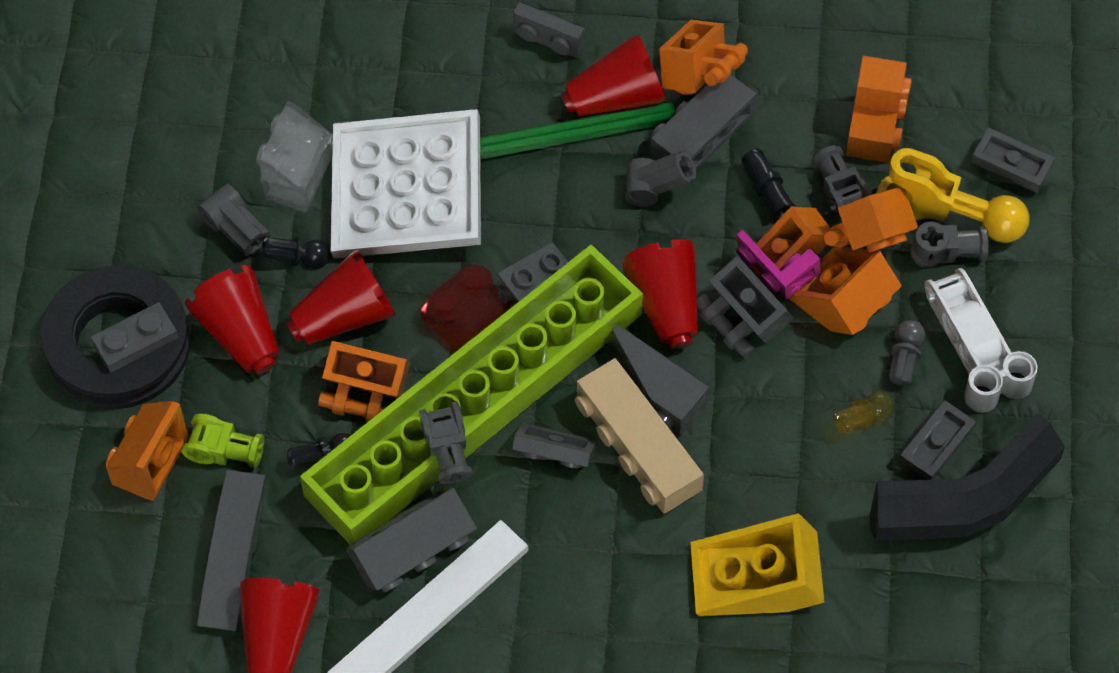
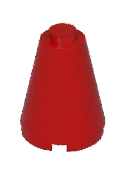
(615, 82)
(668, 289)
(340, 303)
(236, 316)
(275, 622)

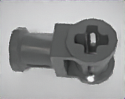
(840, 183)
(947, 244)
(446, 436)

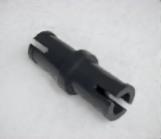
(767, 182)

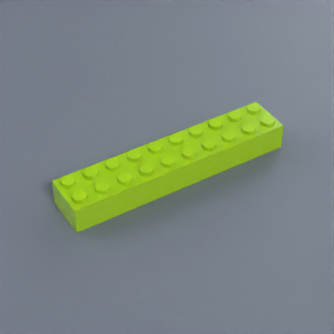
(492, 381)

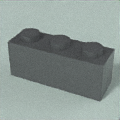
(704, 121)
(411, 540)

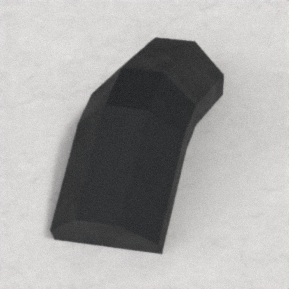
(970, 503)

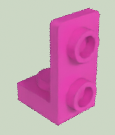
(795, 273)

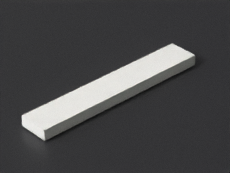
(436, 603)

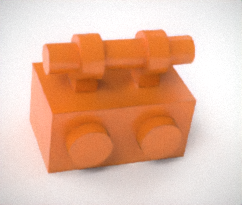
(698, 57)
(874, 222)
(365, 371)

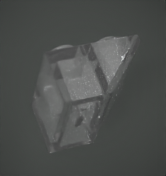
(294, 158)

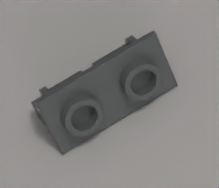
(529, 273)

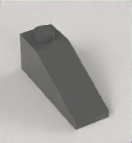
(667, 387)

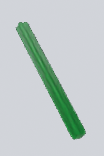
(576, 130)

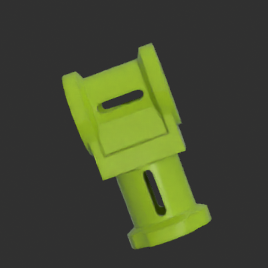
(217, 442)

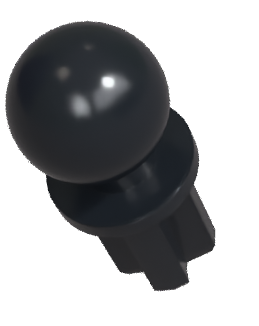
(313, 254)
(308, 455)

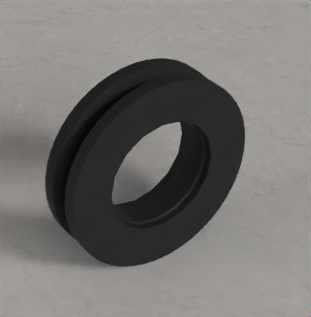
(86, 298)

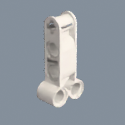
(979, 343)

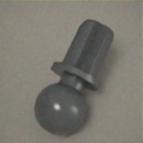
(905, 353)

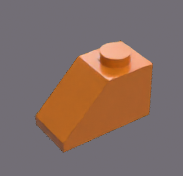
(793, 234)

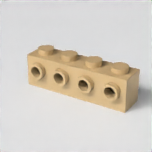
(639, 436)

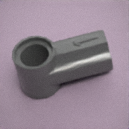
(649, 177)
(228, 213)

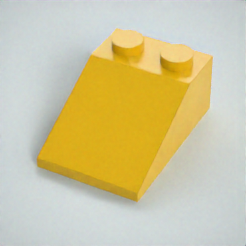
(758, 569)

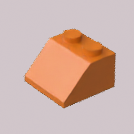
(848, 289)
(148, 449)

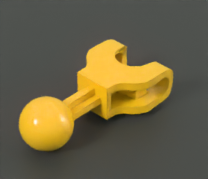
(935, 192)

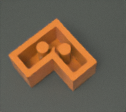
(878, 104)

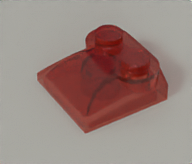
(464, 306)

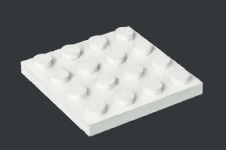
(406, 184)

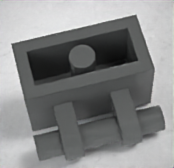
(751, 301)

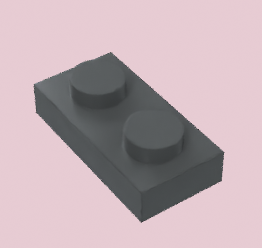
(548, 30)
(1012, 160)
(134, 337)
(937, 441)
(541, 442)

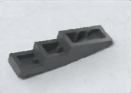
(231, 549)

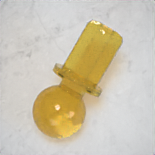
(865, 412)

